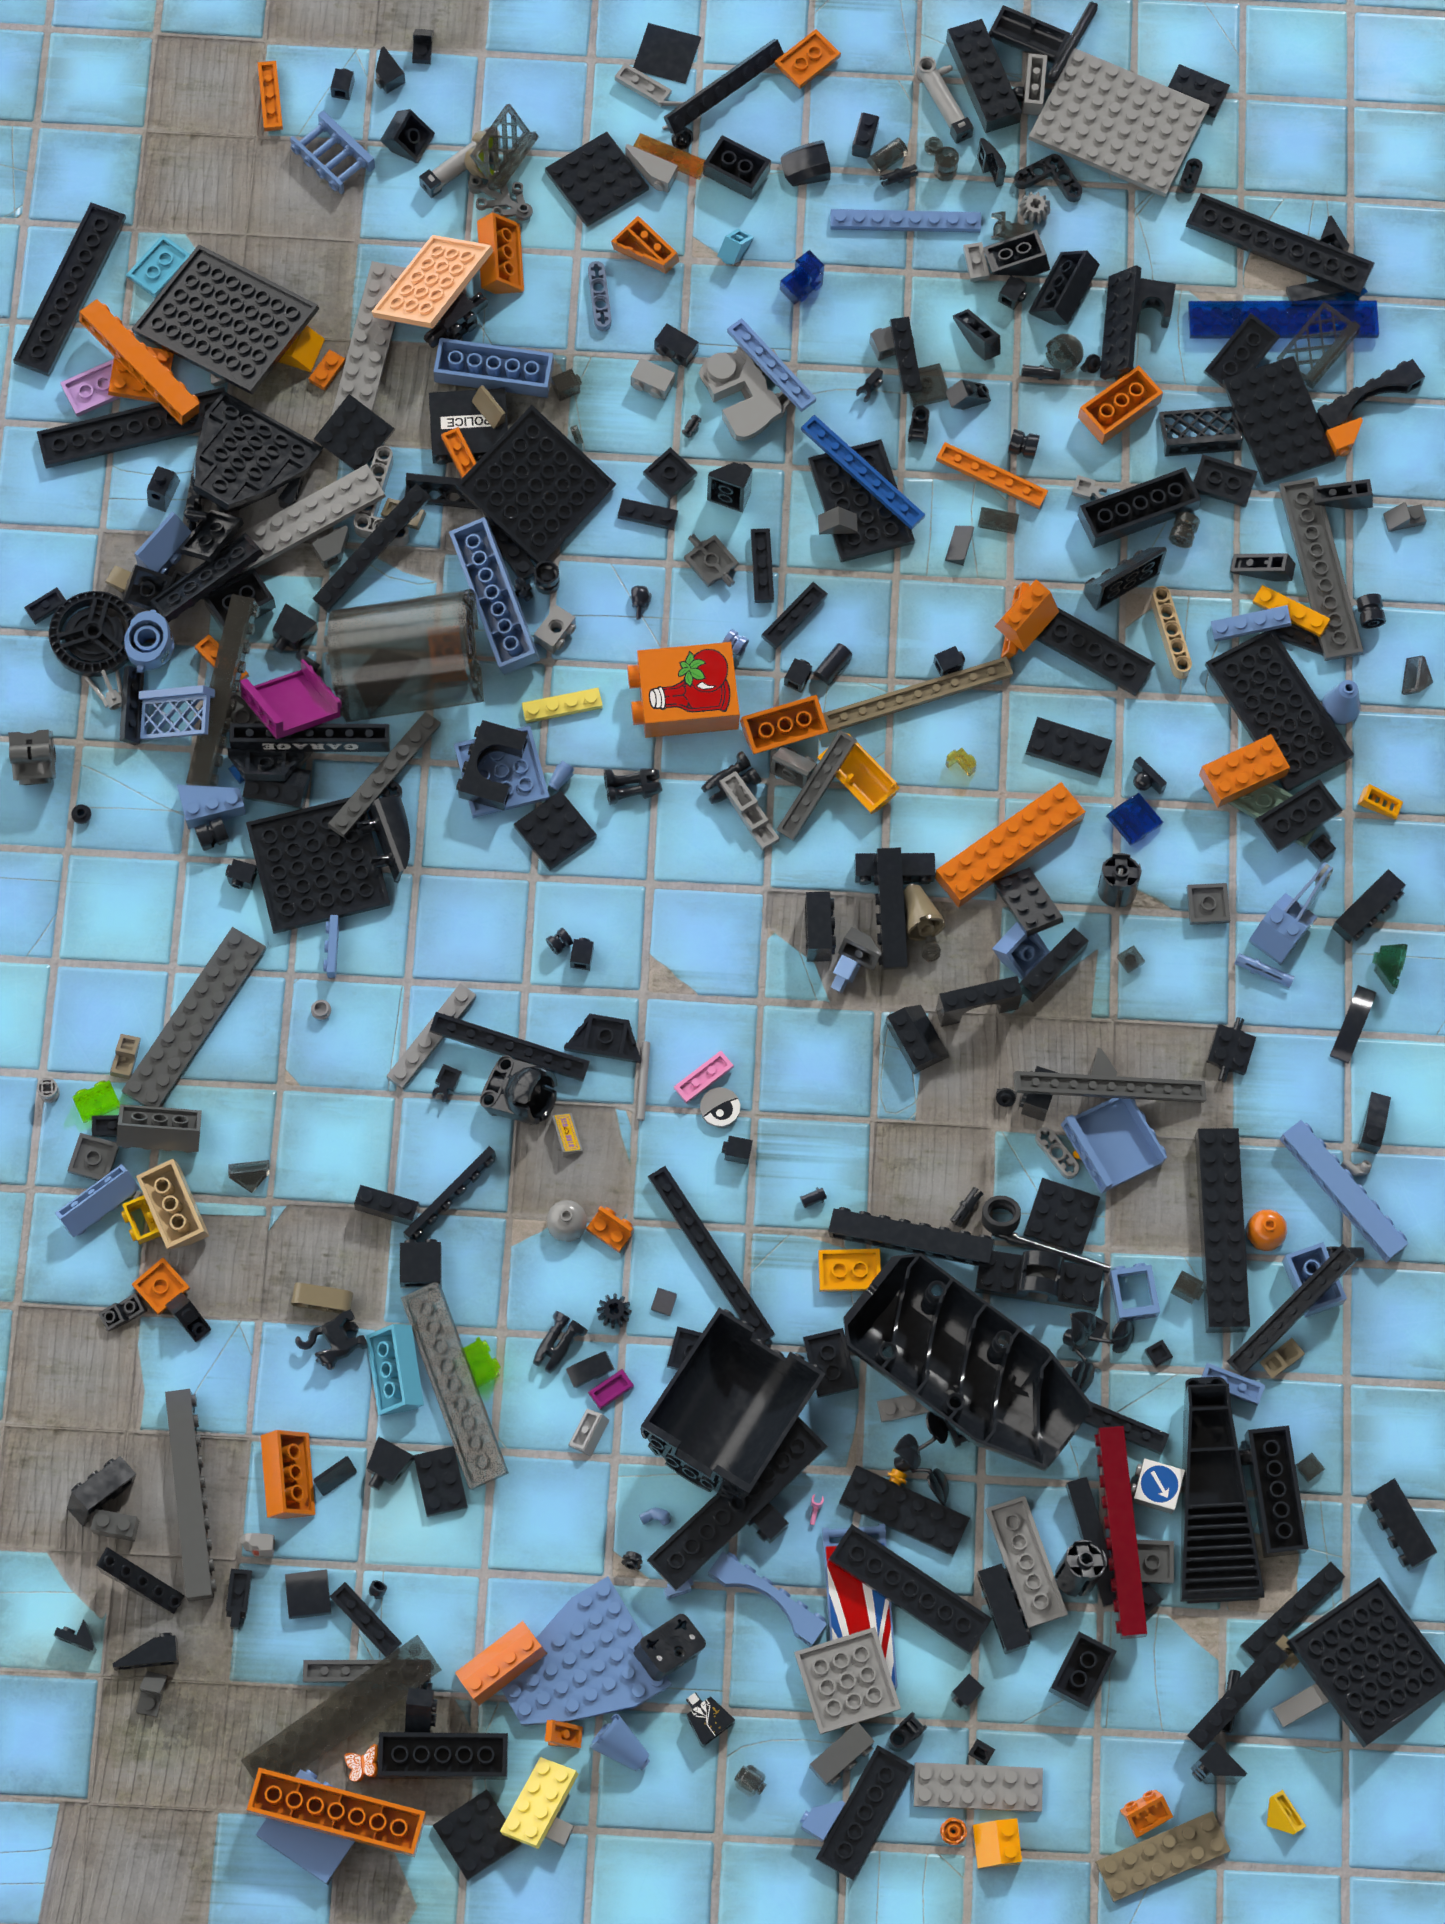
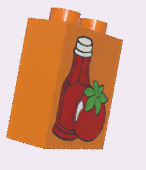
(685, 690)

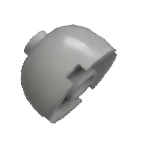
(566, 1220)

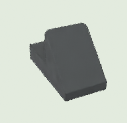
(1404, 517)
(151, 1694)

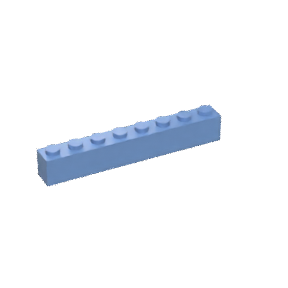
(1344, 1191)

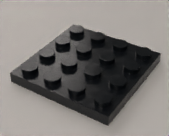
(596, 179)

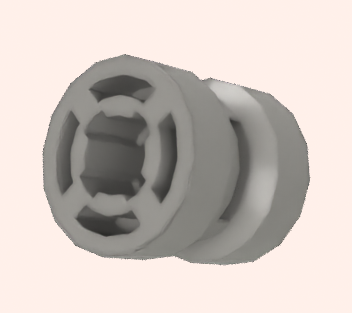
(51, 1093)

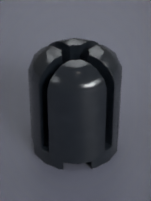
(1126, 881)
(1080, 1568)

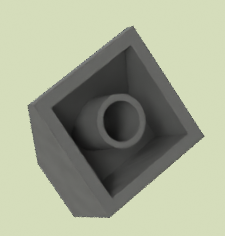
(792, 766)

